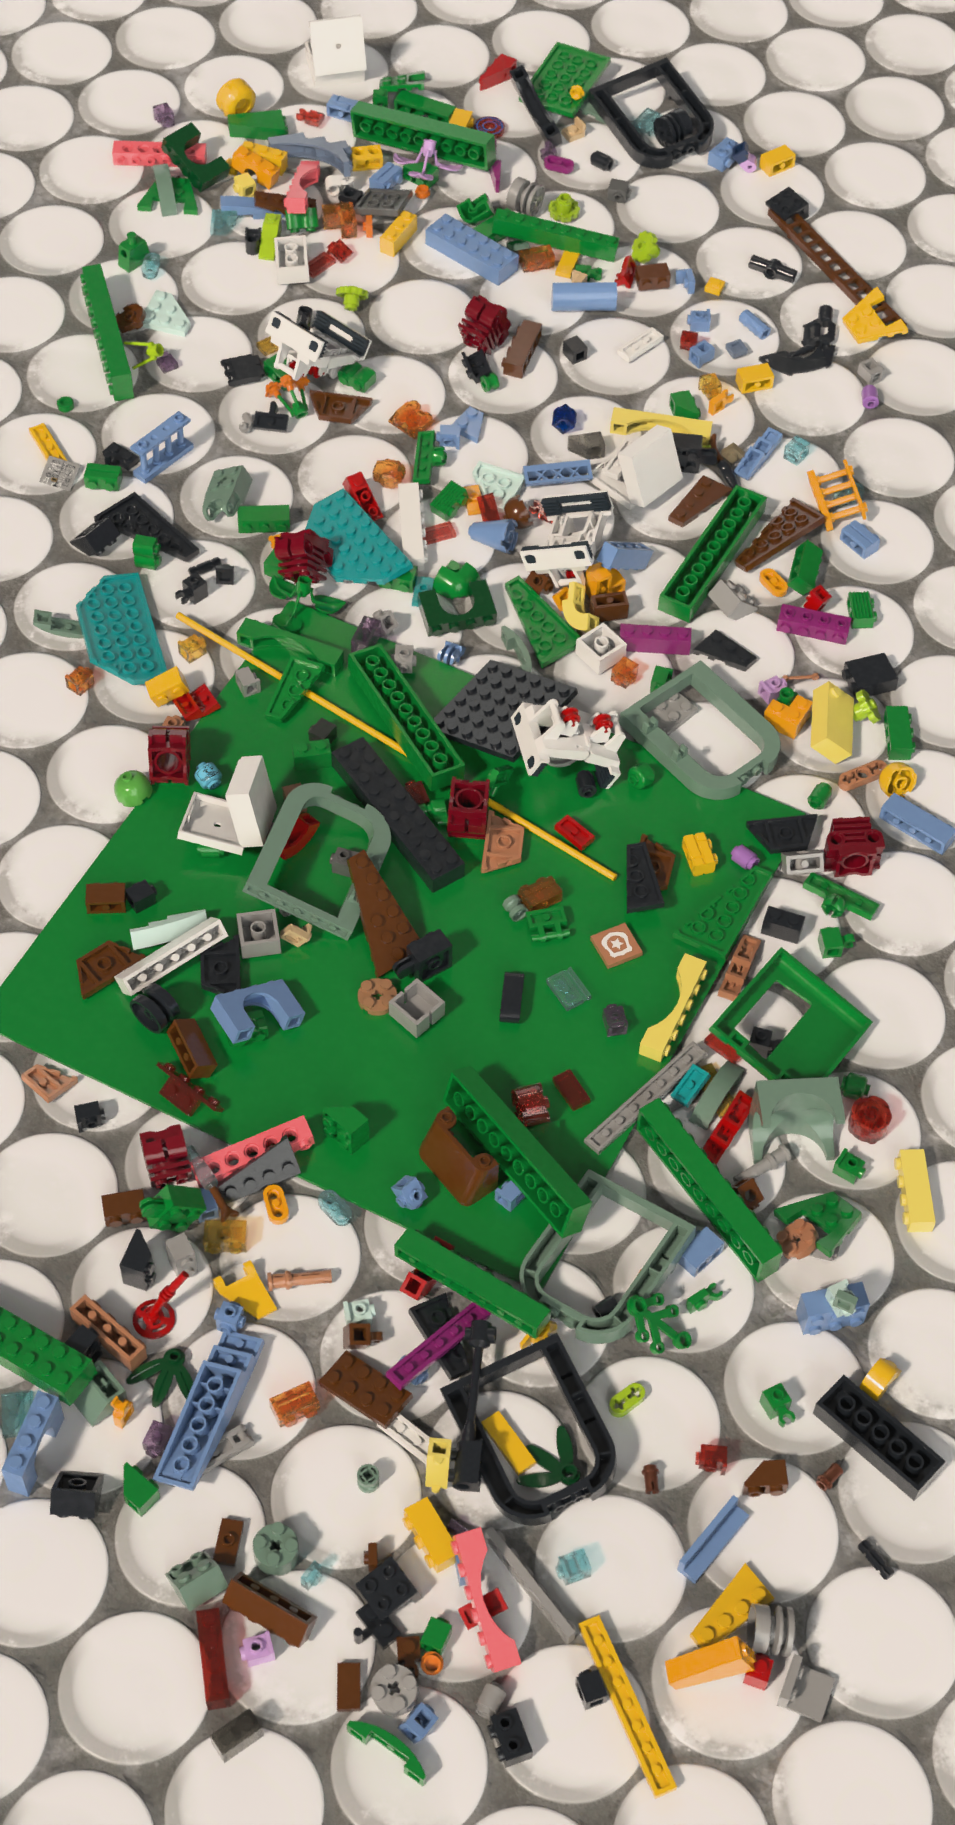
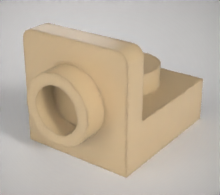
(574, 131)
(578, 277)
(296, 935)

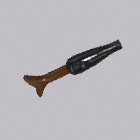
(723, 465)

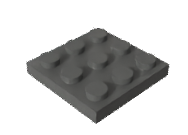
(383, 202)

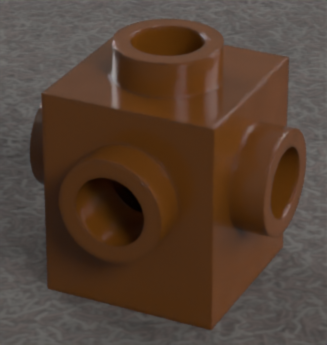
(540, 583)

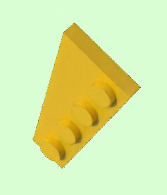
(731, 1608)

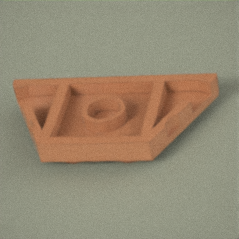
(502, 843)

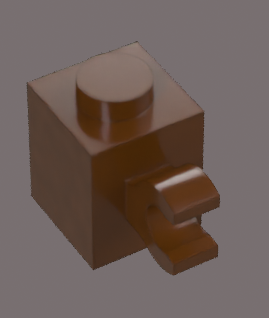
(359, 1336)

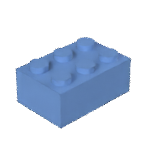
(817, 1315)

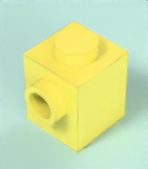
(244, 185)

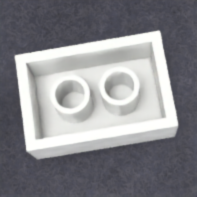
(291, 259)

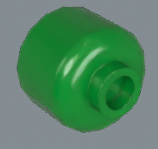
(641, 775)
(854, 1086)

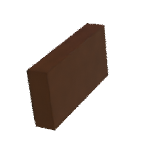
(348, 1687)

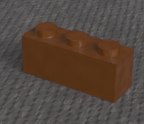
(192, 1048)

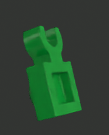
(591, 273)

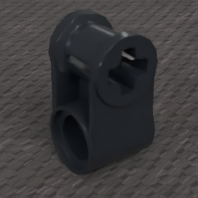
(252, 240)

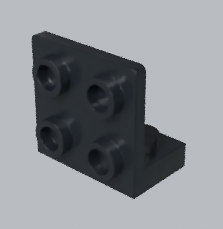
(787, 204)
(387, 1589)

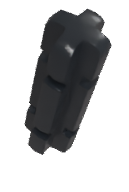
(205, 566)
(875, 1559)

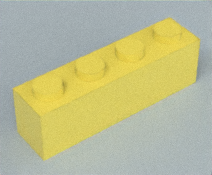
(915, 1190)

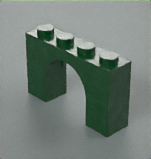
(200, 175)
(440, 622)

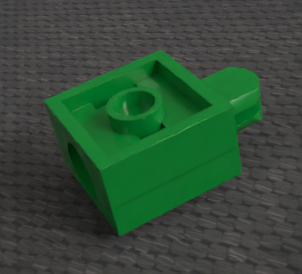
(173, 1208)

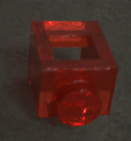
(712, 1458)

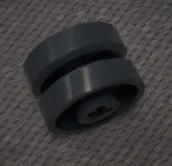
(155, 1008)

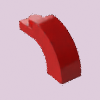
(301, 834)
(418, 1283)

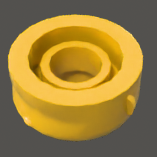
(236, 97)

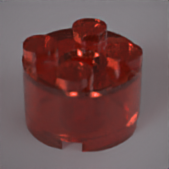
(531, 1104)
(869, 1119)

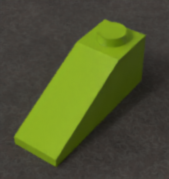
(271, 228)

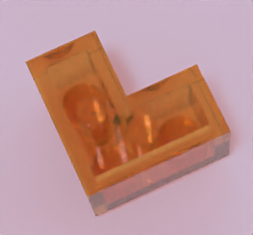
(340, 216)

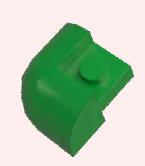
(476, 211)
(454, 579)

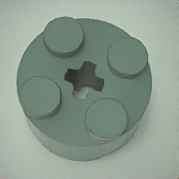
(274, 1561)

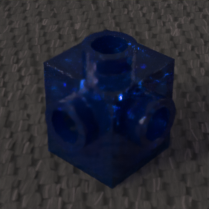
(564, 418)

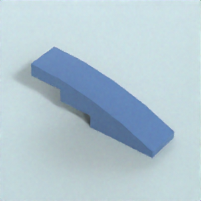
(244, 206)
(758, 454)

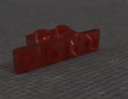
(183, 1093)

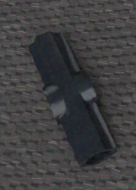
(772, 269)

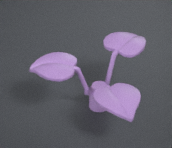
(428, 150)

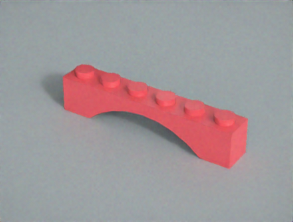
(297, 199)
(499, 1647)

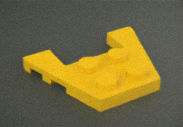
(865, 323)

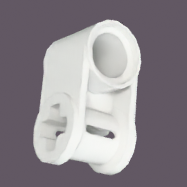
(337, 183)

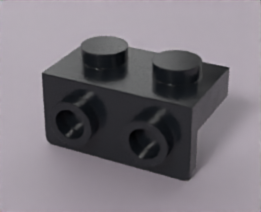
(477, 365)

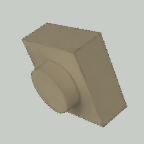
(732, 453)

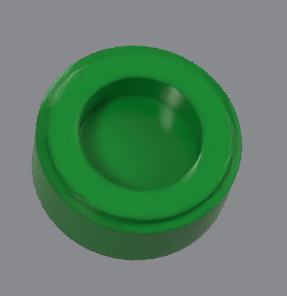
(65, 404)

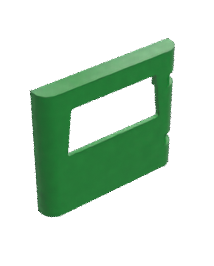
(817, 1039)

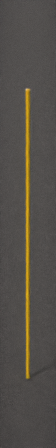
(493, 804)

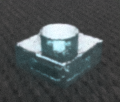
(312, 1576)

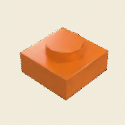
(367, 226)

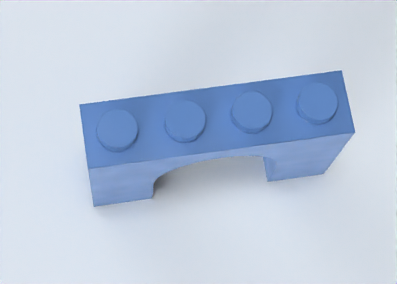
(271, 995)
(42, 1418)

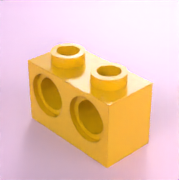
(366, 158)

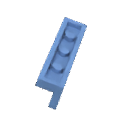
(556, 470)
(712, 1540)

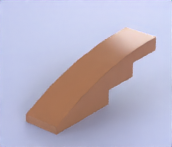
(739, 967)

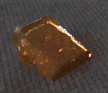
(411, 419)

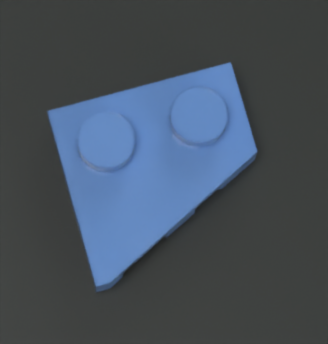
(470, 424)

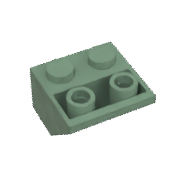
(98, 1394)
(197, 1580)

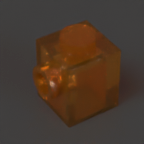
(624, 672)

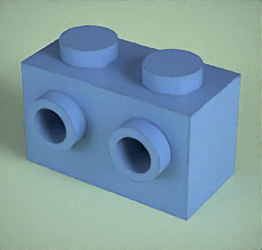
(721, 155)

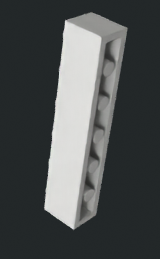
(411, 524)
(171, 956)

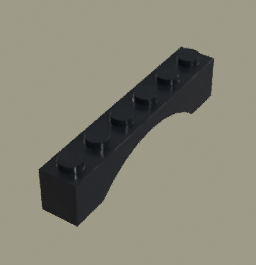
(530, 99)

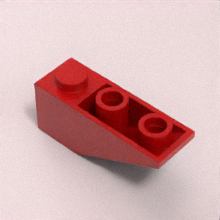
(497, 72)
(359, 490)

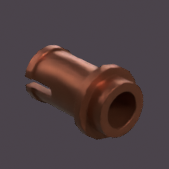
(829, 1476)
(651, 1481)

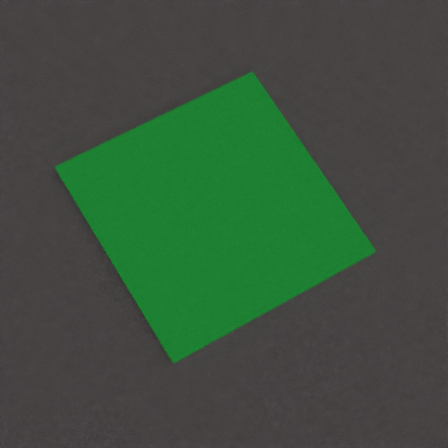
(369, 1060)

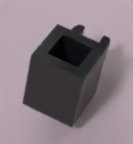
(194, 589)
(762, 1042)

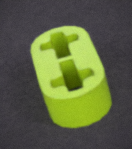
(623, 1396)

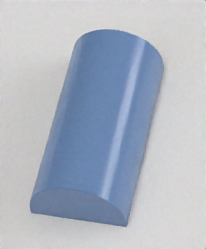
(584, 296)

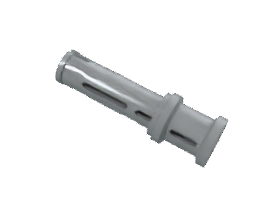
(769, 1161)

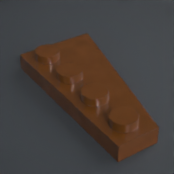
(275, 202)
(698, 500)

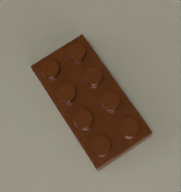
(365, 1389)

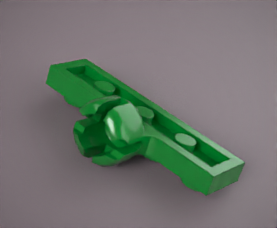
(427, 457)
(839, 898)

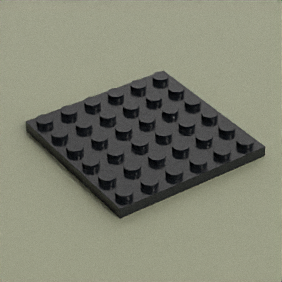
(484, 708)

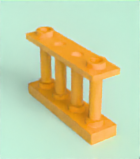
(825, 505)

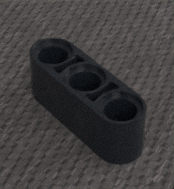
(511, 997)

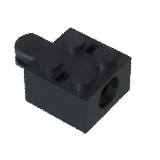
(692, 453)
(425, 957)

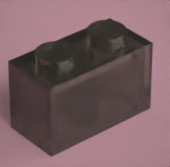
(237, 1735)

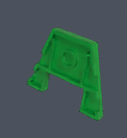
(402, 81)
(183, 194)
(828, 1213)

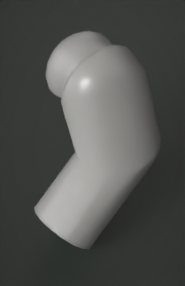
(247, 424)

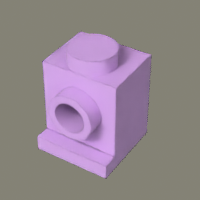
(771, 688)
(260, 1656)

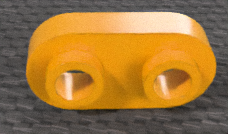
(775, 584)
(277, 1205)

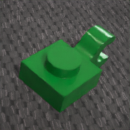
(700, 1299)

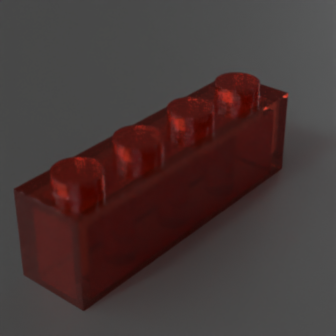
(213, 1659)

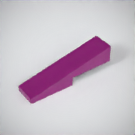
(495, 172)

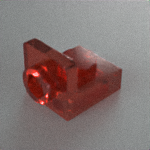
(339, 250)
(688, 339)
(417, 791)

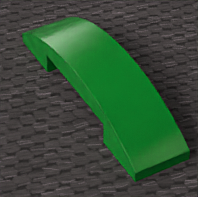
(366, 1731)

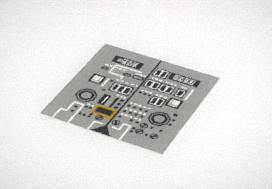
(59, 473)

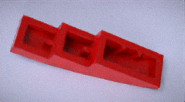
(727, 1126)

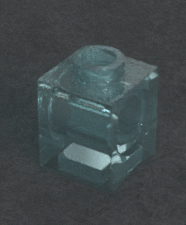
(796, 450)
(573, 1567)

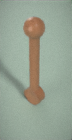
(815, 676)

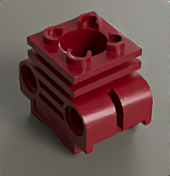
(484, 324)
(303, 555)
(169, 754)
(468, 809)
(852, 847)
(166, 1156)

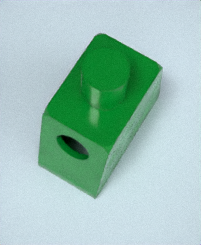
(132, 252)

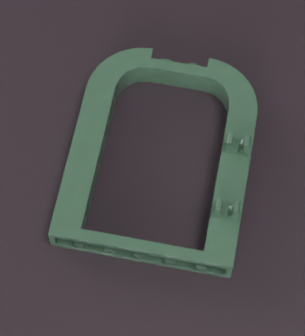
(676, 757)
(298, 799)
(648, 1281)

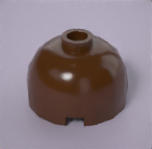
(517, 510)

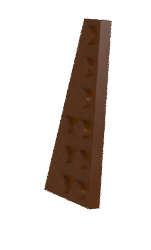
(783, 530)
(382, 918)

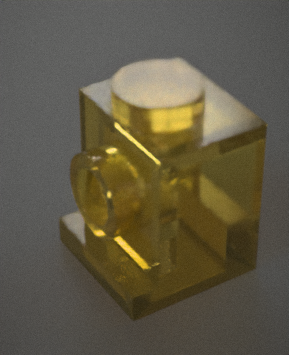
(710, 385)
(192, 648)

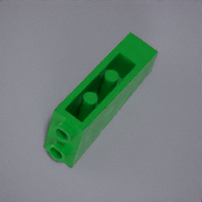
(257, 124)

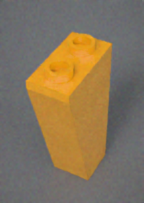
(710, 1663)

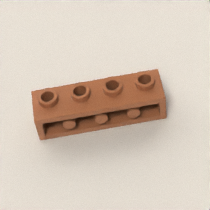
(112, 1335)

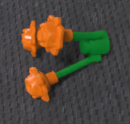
(298, 409)

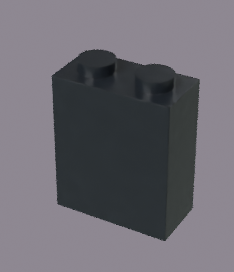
(871, 674)

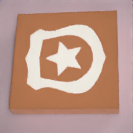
(616, 945)

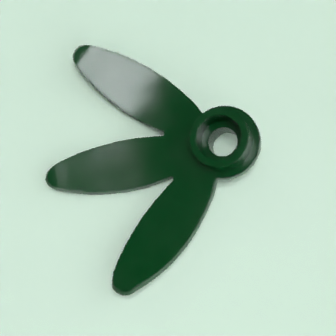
(168, 1368)
(558, 1470)

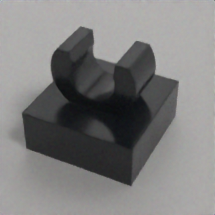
(225, 574)

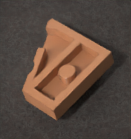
(47, 1082)

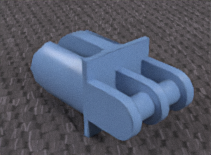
(451, 653)

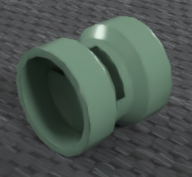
(514, 906)
(368, 1484)

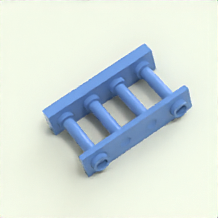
(167, 456)

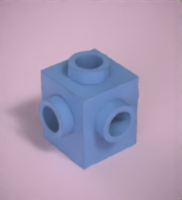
(409, 1192)
(230, 1317)

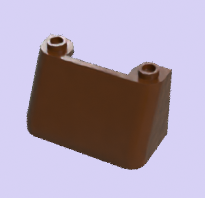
(462, 1175)

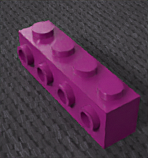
(810, 624)
(656, 639)

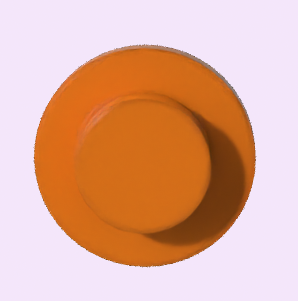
(422, 191)
(431, 1663)

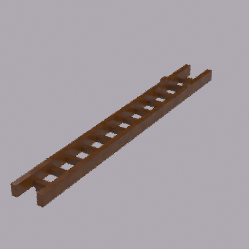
(807, 230)

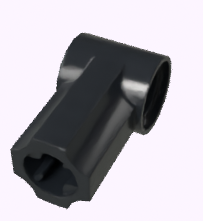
(304, 317)

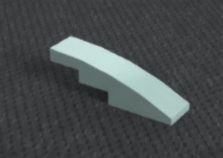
(166, 930)

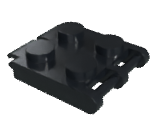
(243, 369)

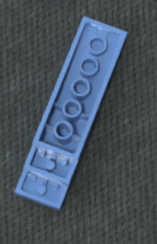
(208, 1409)

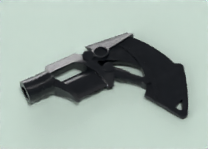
(821, 357)

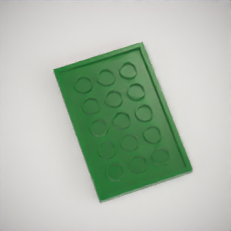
(563, 69)

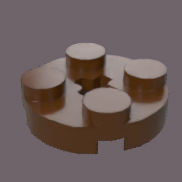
(130, 318)

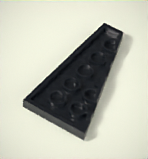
(136, 516)

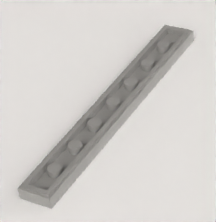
(655, 1088)

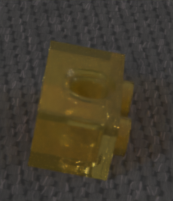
(215, 1230)

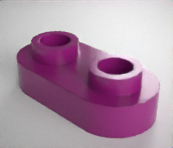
(559, 164)

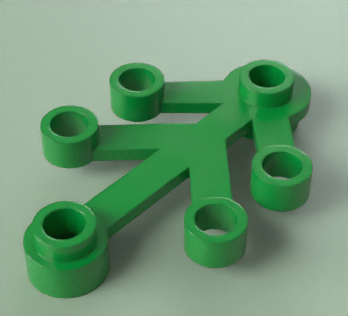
(638, 1306)

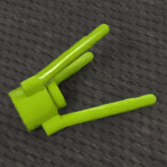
(152, 351)

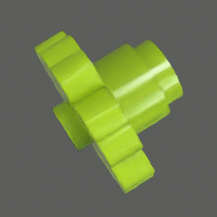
(564, 208)
(645, 247)
(351, 296)
(865, 708)

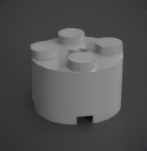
(398, 1703)

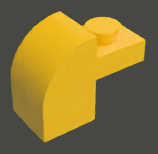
(880, 1378)

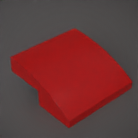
(197, 703)

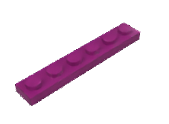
(435, 1346)

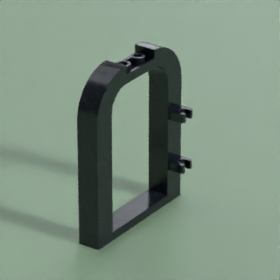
(626, 133)
(584, 1411)

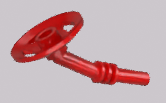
(155, 1314)

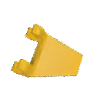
(247, 1292)

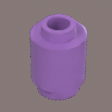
(870, 397)
(744, 857)

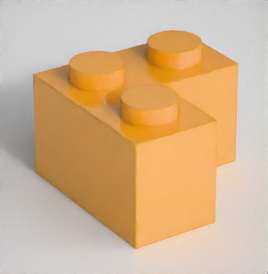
(603, 581)
(789, 719)

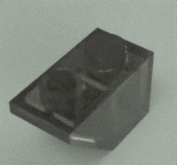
(587, 445)

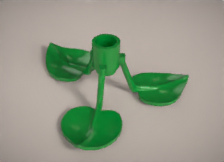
(283, 589)

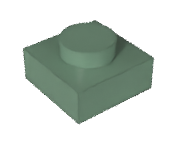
(845, 1301)

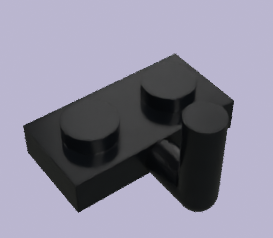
(271, 421)
(118, 455)
(382, 1631)

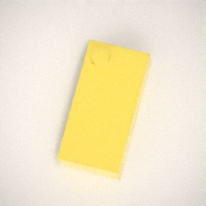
(832, 722)

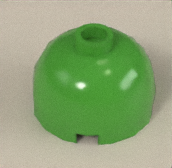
(132, 788)

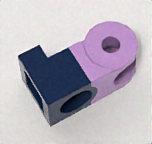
(744, 158)

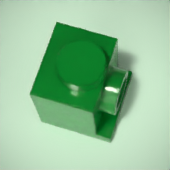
(380, 97)
(660, 677)
(849, 1167)

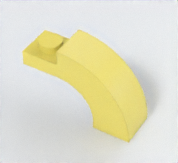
(574, 609)

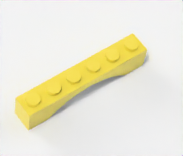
(631, 421)
(658, 1037)

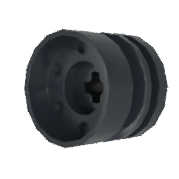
(673, 127)

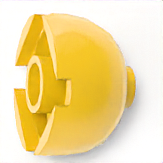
(897, 779)

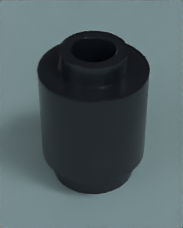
(601, 160)
(585, 784)

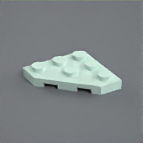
(166, 315)
(499, 481)

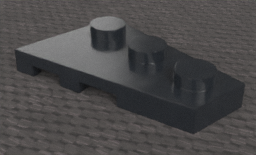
(724, 649)

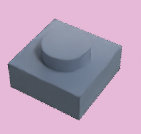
(736, 348)

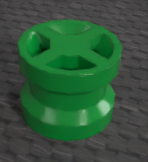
(489, 382)

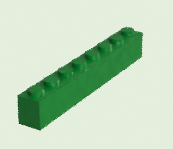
(556, 234)
(472, 1282)

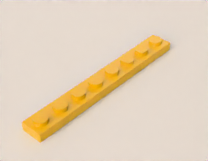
(627, 1707)

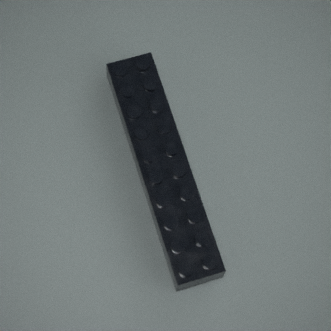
(409, 826)

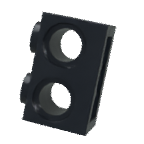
(86, 1342)

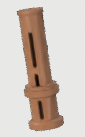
(289, 1279)

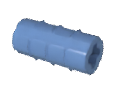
(754, 324)

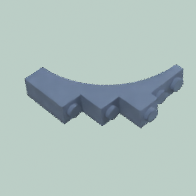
(315, 148)

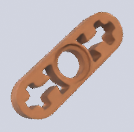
(858, 781)

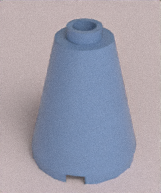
(495, 534)

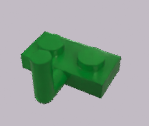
(498, 777)

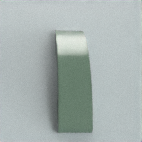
(165, 189)
(57, 626)
(513, 641)
(715, 1094)

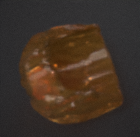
(388, 473)

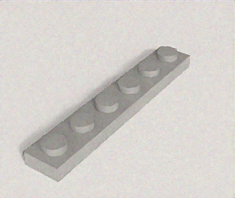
(536, 1592)

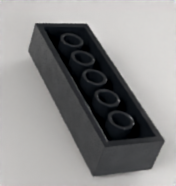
(879, 1437)

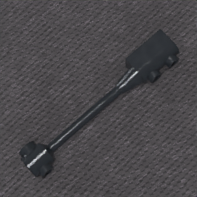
(469, 1452)

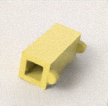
(438, 1463)

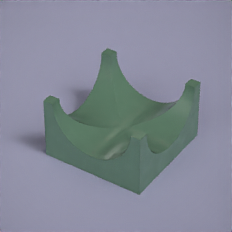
(795, 1107)

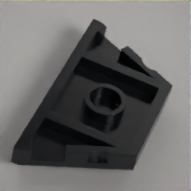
(784, 833)
(221, 967)

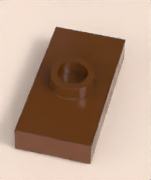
(228, 1542)

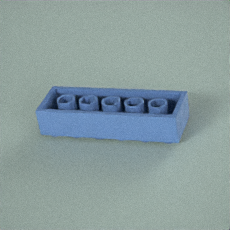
(472, 249)

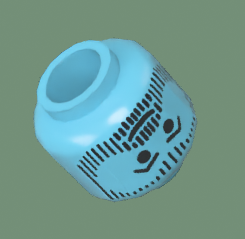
(208, 775)

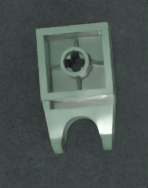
(226, 491)

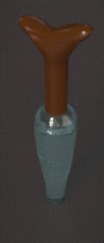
(209, 1183)

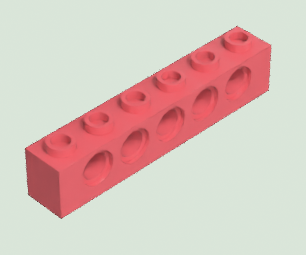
(150, 153)
(240, 1151)

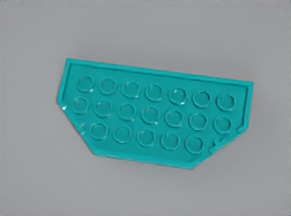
(359, 545)
(121, 629)

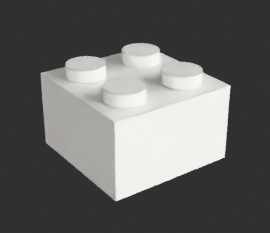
(600, 648)

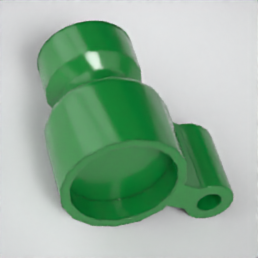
(787, 696)
(436, 809)

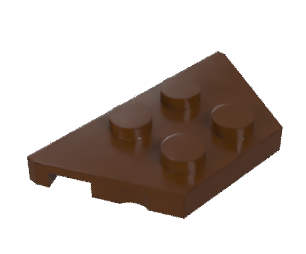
(339, 407)
(661, 860)
(102, 964)

